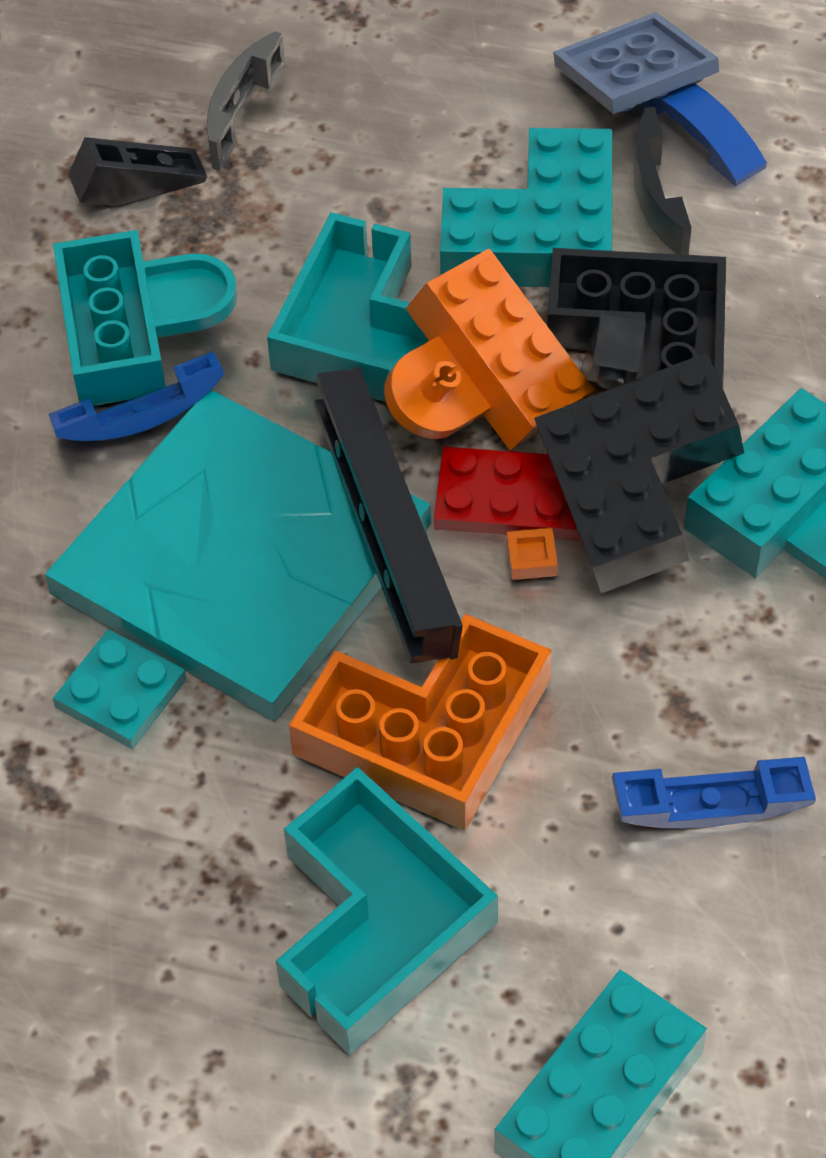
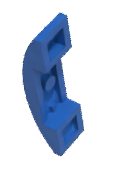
(712, 125)
(142, 413)
(713, 799)

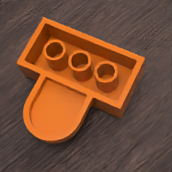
(481, 358)

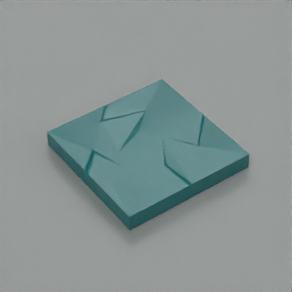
(228, 555)

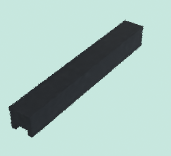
(387, 518)

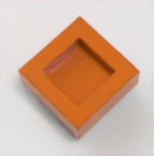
(532, 553)

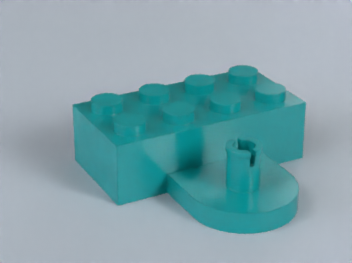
(123, 304)
(770, 494)

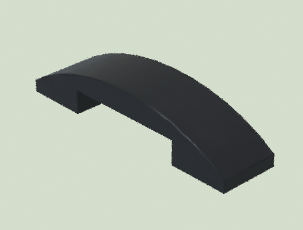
(665, 216)

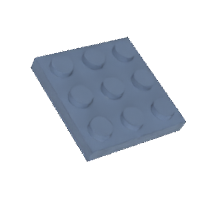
(636, 62)

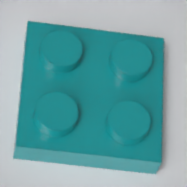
(120, 689)

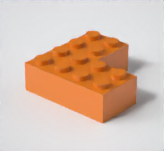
(430, 742)

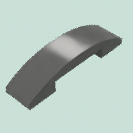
(254, 66)

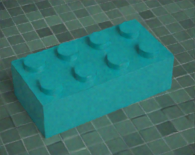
(604, 1078)

